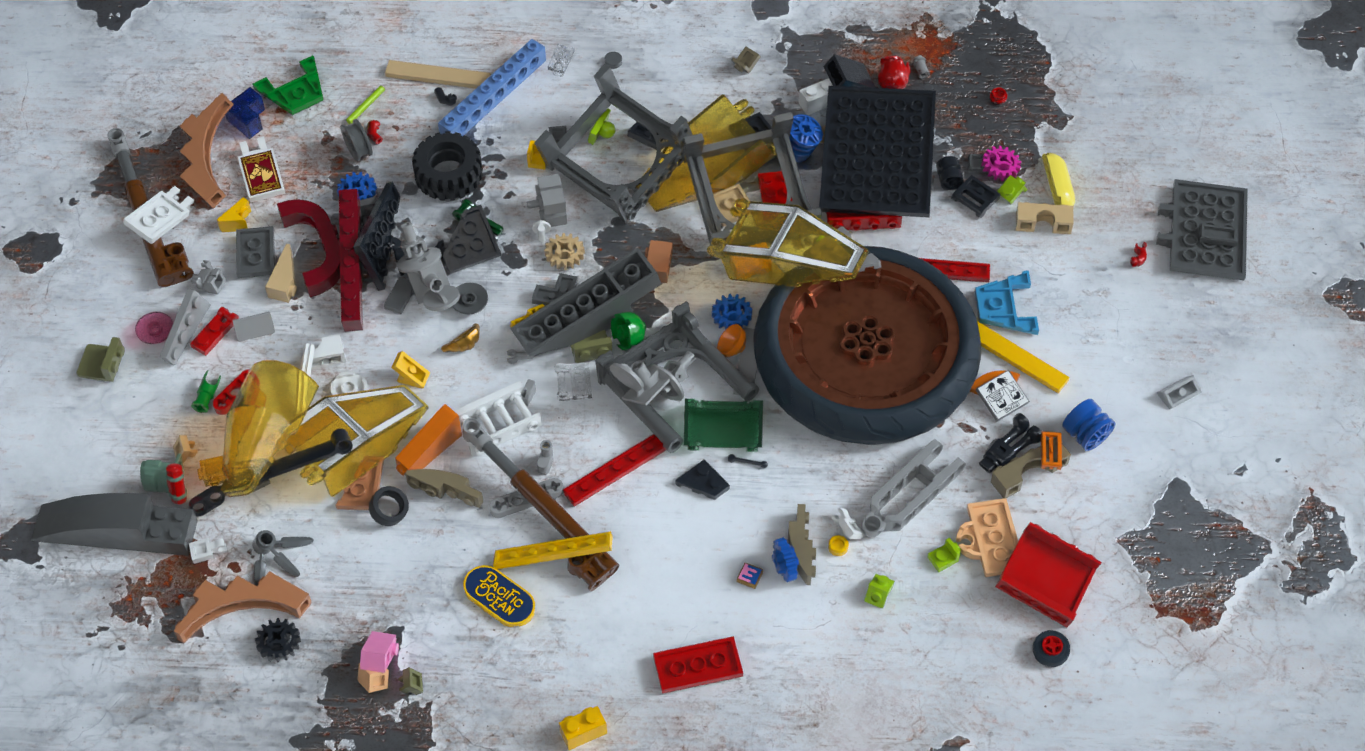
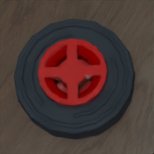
(1056, 643)

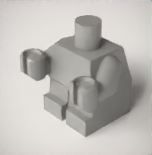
(209, 279)

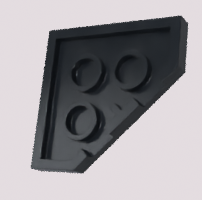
(471, 241)

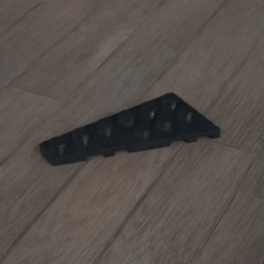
(375, 239)

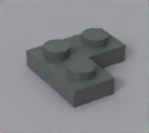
(546, 294)

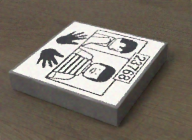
(1002, 395)

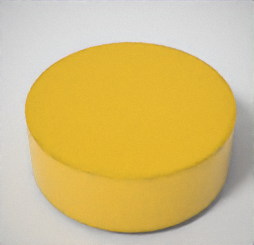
(838, 545)

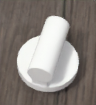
(541, 228)

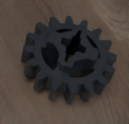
(277, 642)

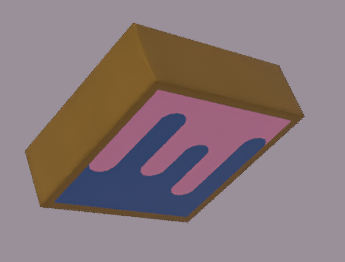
(750, 575)

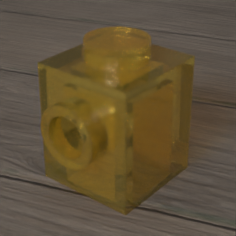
(211, 471)

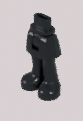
(999, 451)

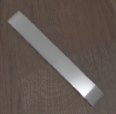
(501, 501)

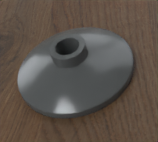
(474, 293)

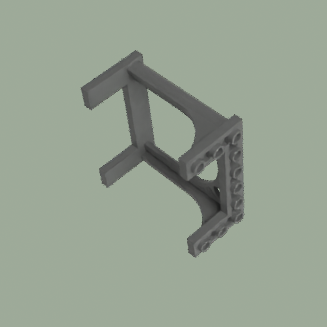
(695, 152)
(618, 197)

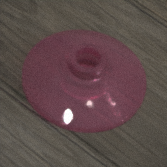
(153, 322)

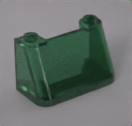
(723, 424)

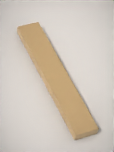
(435, 74)

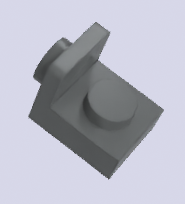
(366, 207)

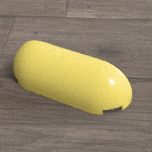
(1058, 179)

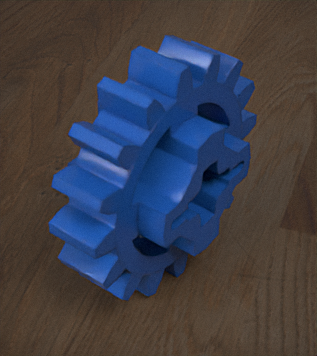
(359, 182)
(731, 311)
(785, 559)

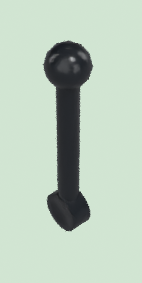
(731, 458)

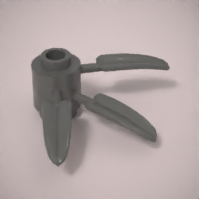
(286, 542)

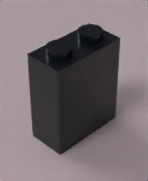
(847, 72)

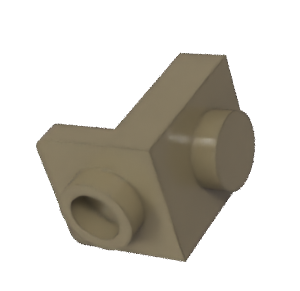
(746, 60)

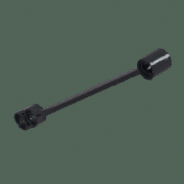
(339, 443)

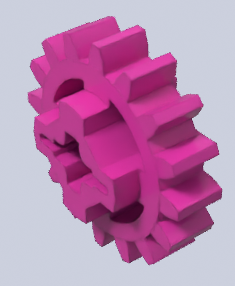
(1001, 163)

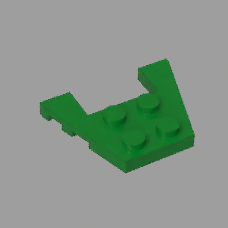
(296, 94)

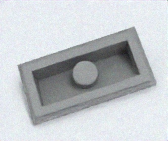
(253, 326)
(1179, 392)

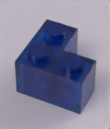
(245, 112)

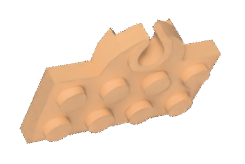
(990, 533)

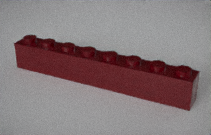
(349, 261)

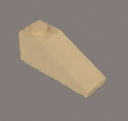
(282, 283)

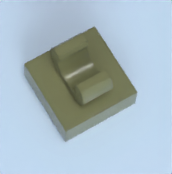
(412, 681)

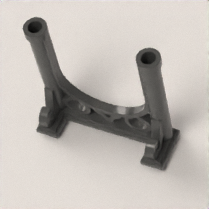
(685, 329)

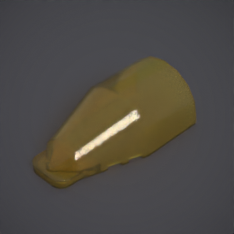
(261, 420)

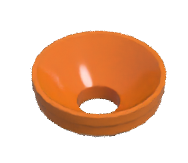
(732, 341)

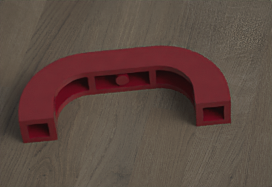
(306, 212)

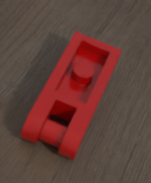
(214, 331)

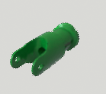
(205, 394)

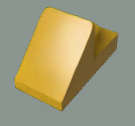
(234, 217)
(410, 371)

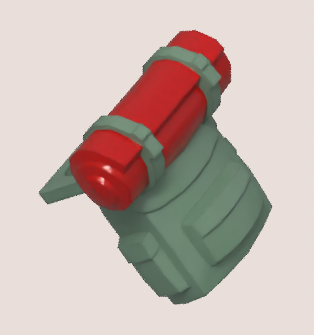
(165, 477)

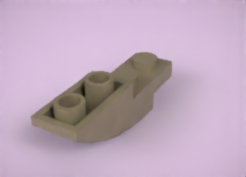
(440, 482)
(803, 548)

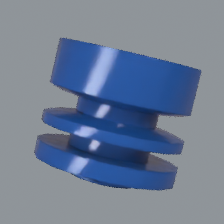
(804, 136)
(1088, 424)

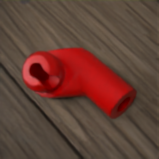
(372, 128)

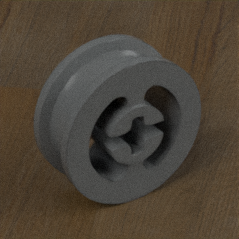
(356, 140)

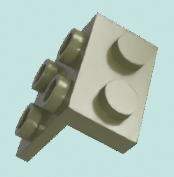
(591, 347)
(101, 361)

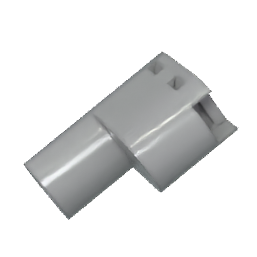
(545, 458)

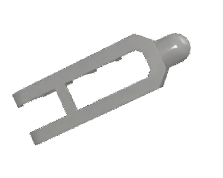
(917, 467)

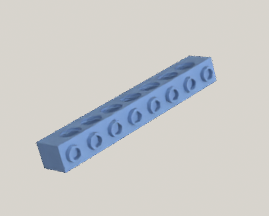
(494, 89)

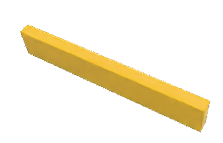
(1022, 359)
(553, 550)

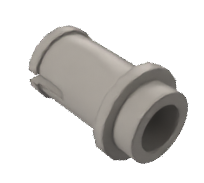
(920, 64)

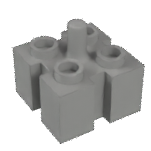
(550, 200)

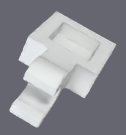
(849, 526)
(204, 549)

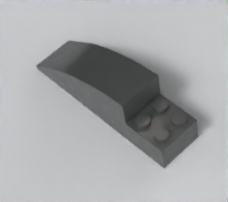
(588, 306)
(116, 522)

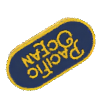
(499, 596)

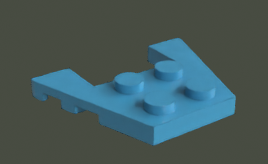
(997, 304)

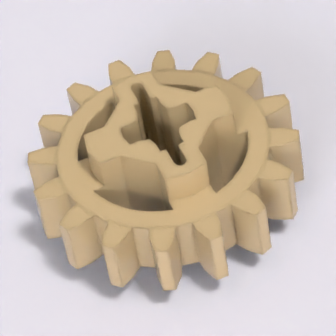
(564, 251)

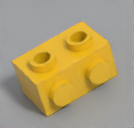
(583, 727)

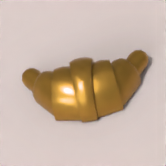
(464, 341)

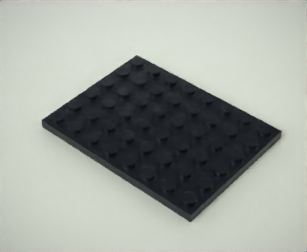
(878, 151)

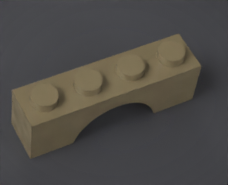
(1009, 477)

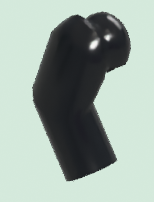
(444, 99)

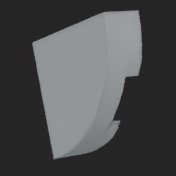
(530, 385)

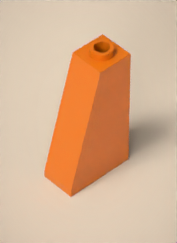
(430, 441)

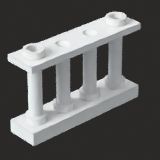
(497, 401)

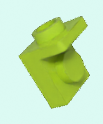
(945, 555)

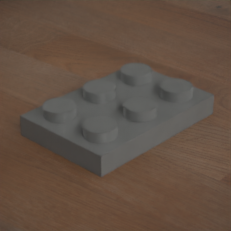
(255, 252)

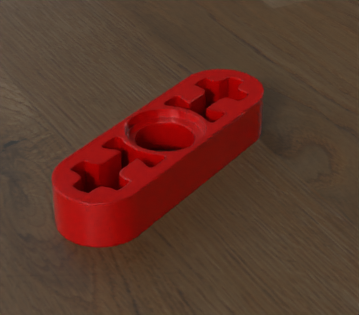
(221, 398)

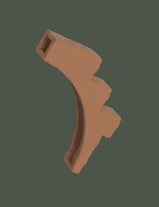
(198, 149)
(239, 595)

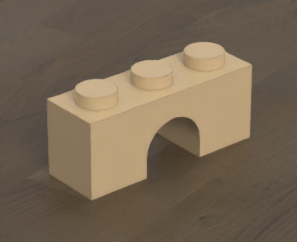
(1057, 215)

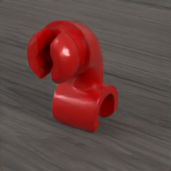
(1142, 255)

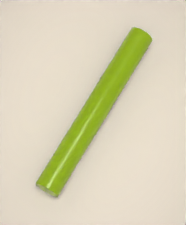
(365, 104)

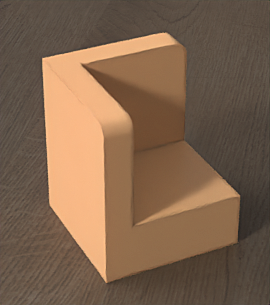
(373, 680)

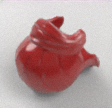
(893, 72)

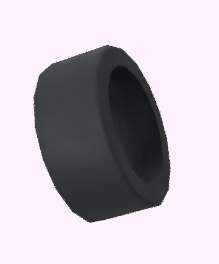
(396, 494)

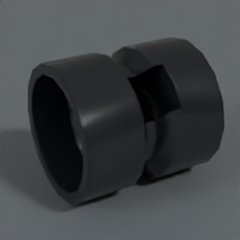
(950, 173)

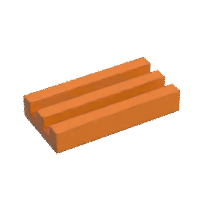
(1051, 464)

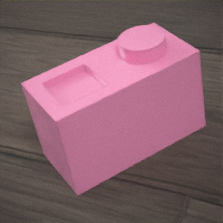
(378, 651)

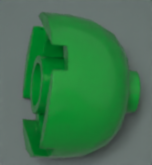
(628, 329)

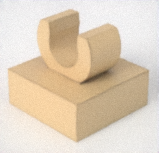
(182, 446)

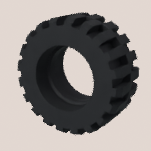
(447, 148)

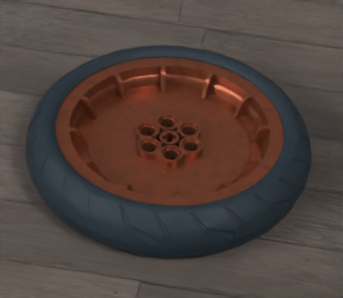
(889, 396)

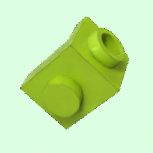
(1012, 188)
(879, 590)

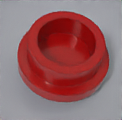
(998, 95)

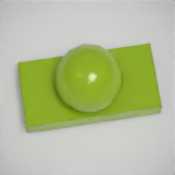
(603, 127)

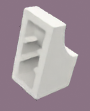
(329, 352)

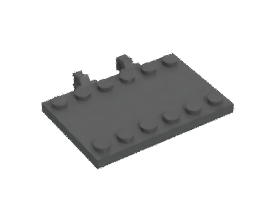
(1212, 205)

